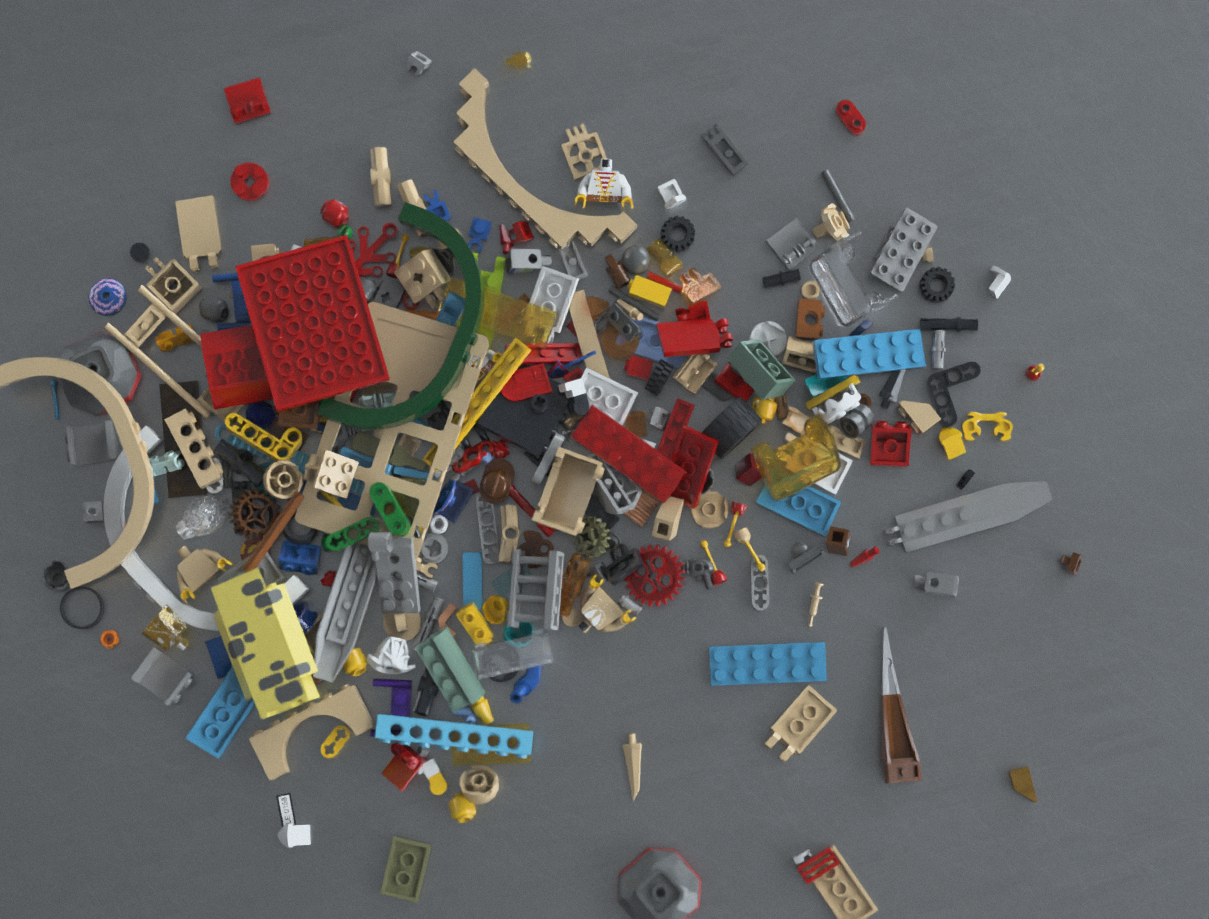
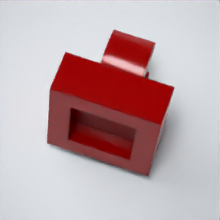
(522, 232)

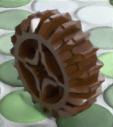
(250, 509)

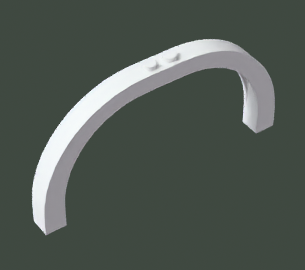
(143, 577)

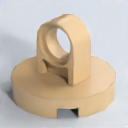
(833, 223)
(402, 625)

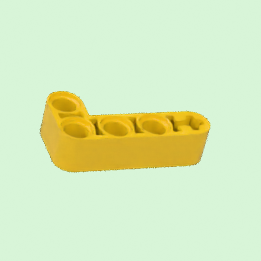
(261, 436)

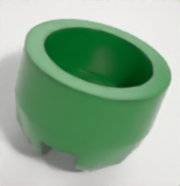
(349, 232)

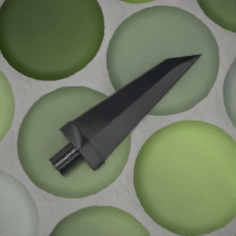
(892, 388)

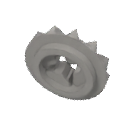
(440, 543)

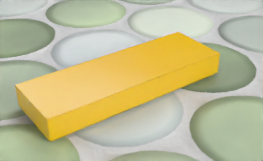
(832, 392)

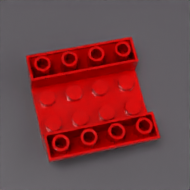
(234, 367)

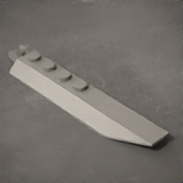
(968, 514)
(344, 610)

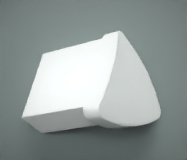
(671, 194)
(1000, 282)
(294, 835)

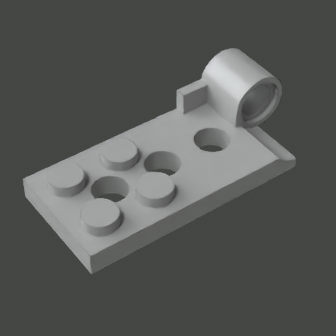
(381, 546)

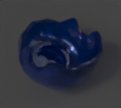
(260, 414)

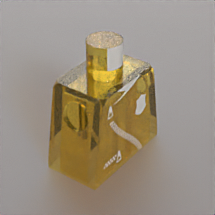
(167, 630)

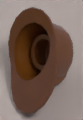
(497, 481)

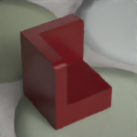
(747, 471)

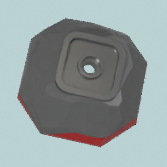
(112, 363)
(655, 871)

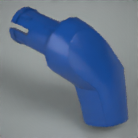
(526, 684)

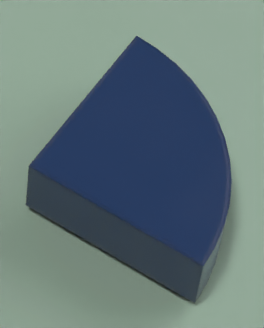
(861, 328)

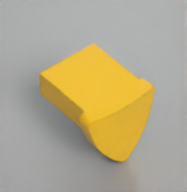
(952, 442)

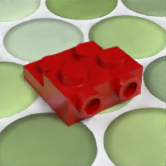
(890, 443)

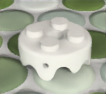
(835, 408)

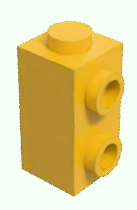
(649, 291)
(475, 624)

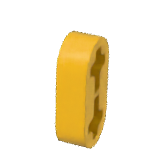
(339, 744)

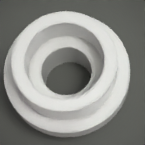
(443, 528)

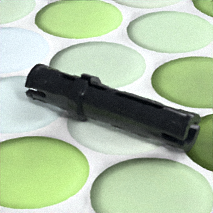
(949, 324)

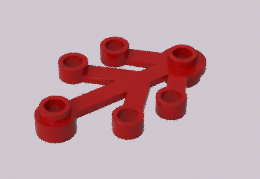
(368, 255)

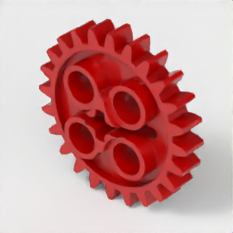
(670, 567)

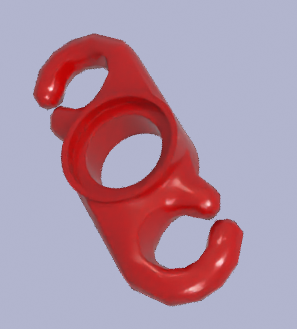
(478, 448)

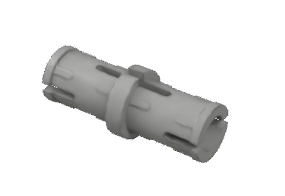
(938, 350)

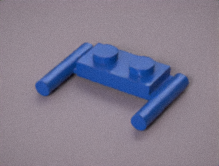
(240, 309)

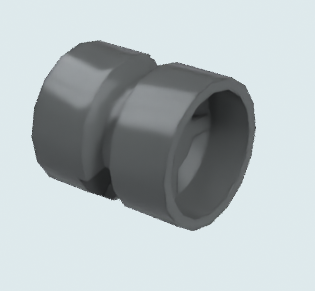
(856, 421)

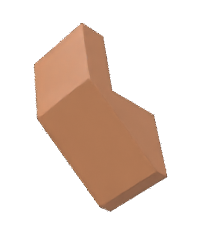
(444, 617)

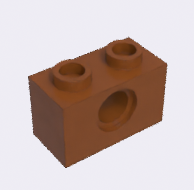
(809, 308)

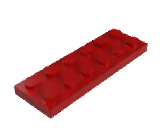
(628, 453)

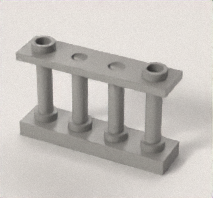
(552, 597)

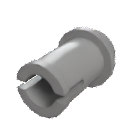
(628, 604)

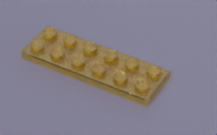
(510, 315)

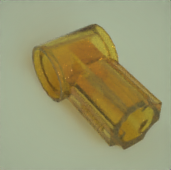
(667, 261)

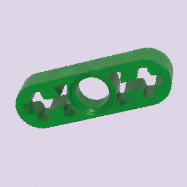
(342, 545)

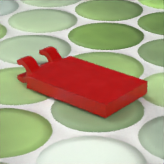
(693, 337)

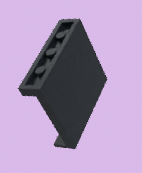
(523, 426)

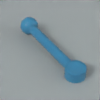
(53, 384)

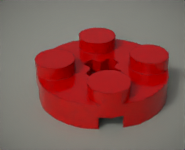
(256, 189)

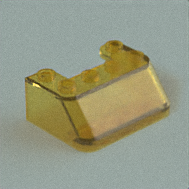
(799, 461)

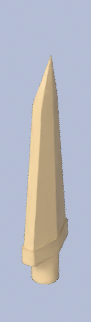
(633, 761)

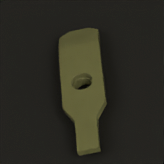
(368, 445)

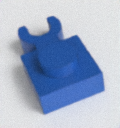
(436, 207)
(479, 231)

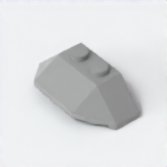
(615, 490)

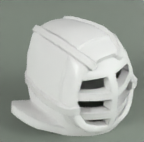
(391, 653)

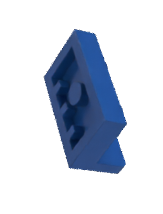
(299, 558)

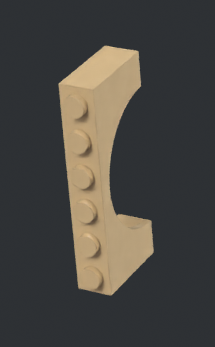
(272, 743)

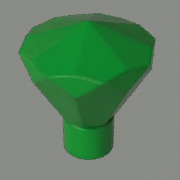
(323, 542)

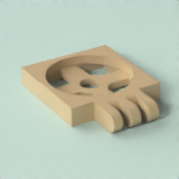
(579, 138)

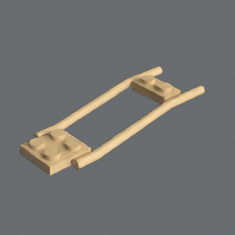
(139, 333)

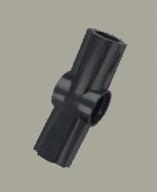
(240, 462)
(426, 691)

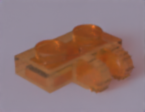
(700, 288)

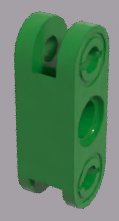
(397, 516)

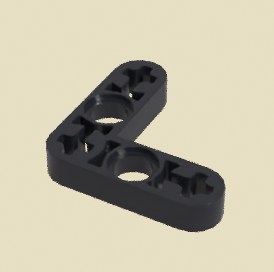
(945, 383)

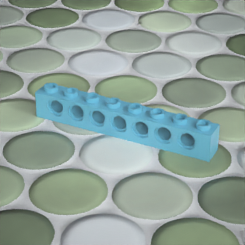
(385, 722)

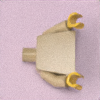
(197, 569)

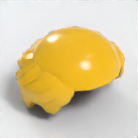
(496, 609)

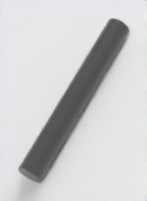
(837, 195)
(636, 304)

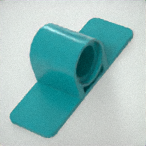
(818, 386)

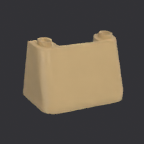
(568, 492)

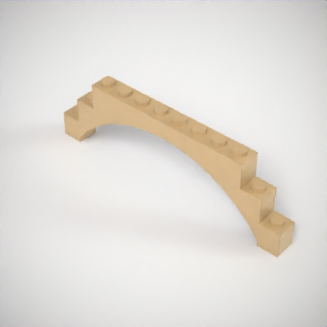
(554, 222)

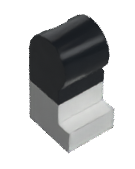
(576, 397)

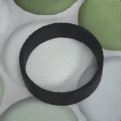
(62, 604)

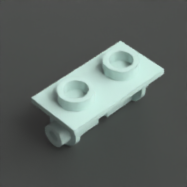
(169, 459)

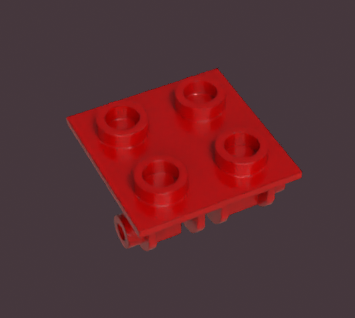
(247, 100)
(403, 765)

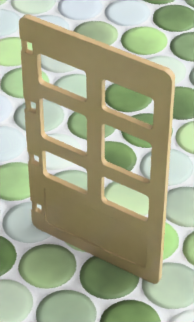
(413, 356)

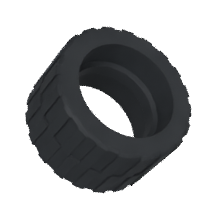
(732, 426)

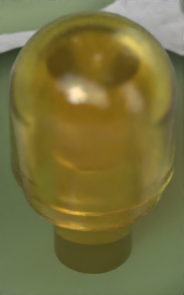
(519, 59)

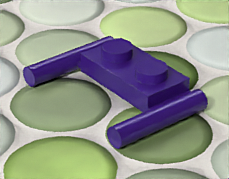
(399, 700)

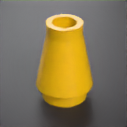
(482, 711)

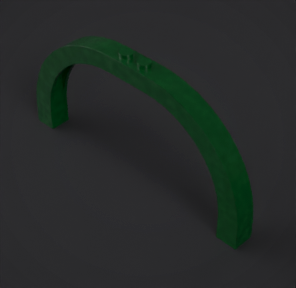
(458, 354)

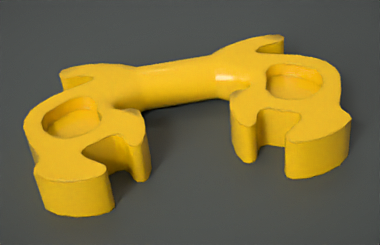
(1003, 426)

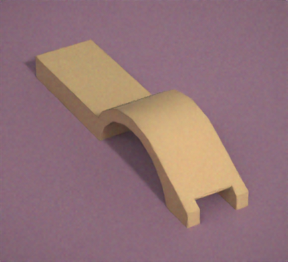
(795, 420)

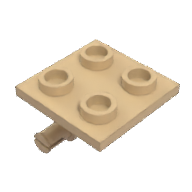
(333, 473)

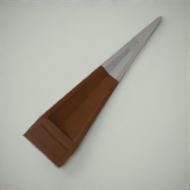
(897, 744)

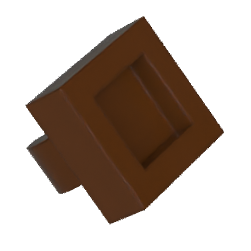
(1073, 563)

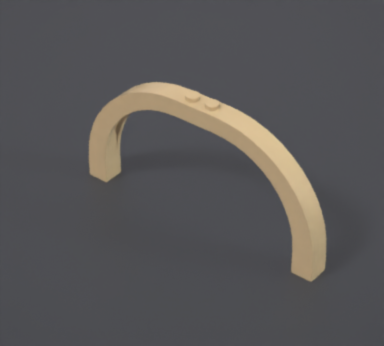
(133, 446)

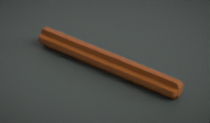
(273, 532)

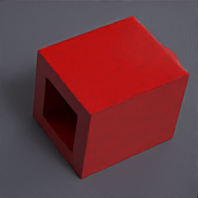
(638, 368)

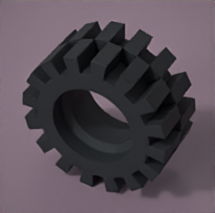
(685, 225)
(948, 284)
(659, 377)

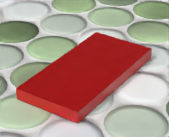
(694, 454)

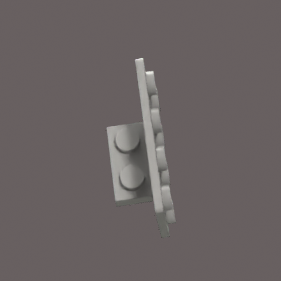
(902, 249)

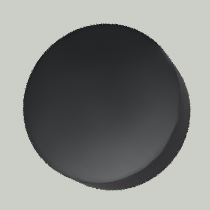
(139, 252)

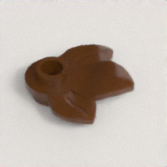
(533, 545)

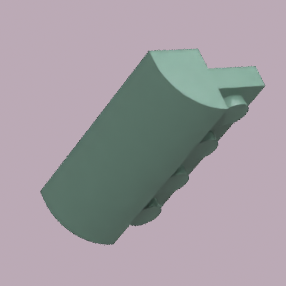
(450, 669)

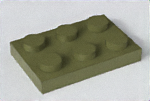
(405, 869)

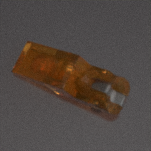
(573, 582)

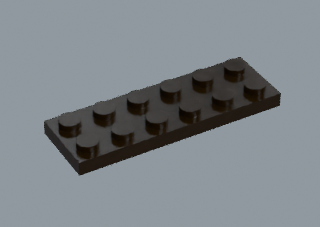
(182, 481)

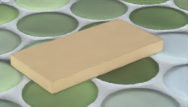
(842, 889)

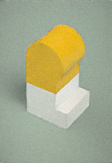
(437, 781)

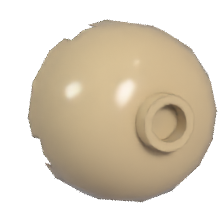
(282, 479)
(479, 784)

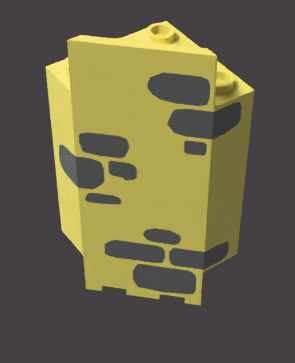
(265, 643)

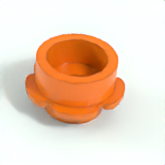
(104, 639)

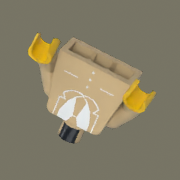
(600, 610)

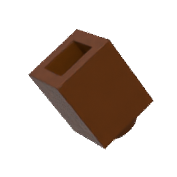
(838, 541)

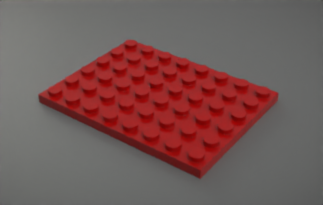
(312, 323)

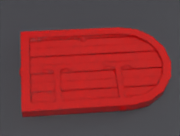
(527, 383)

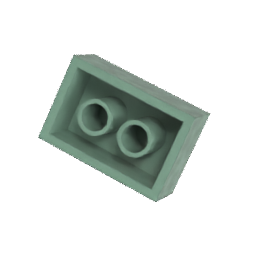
(760, 369)

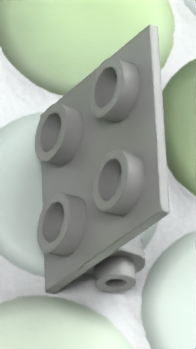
(792, 243)

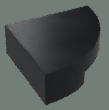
(965, 479)

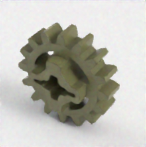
(592, 537)

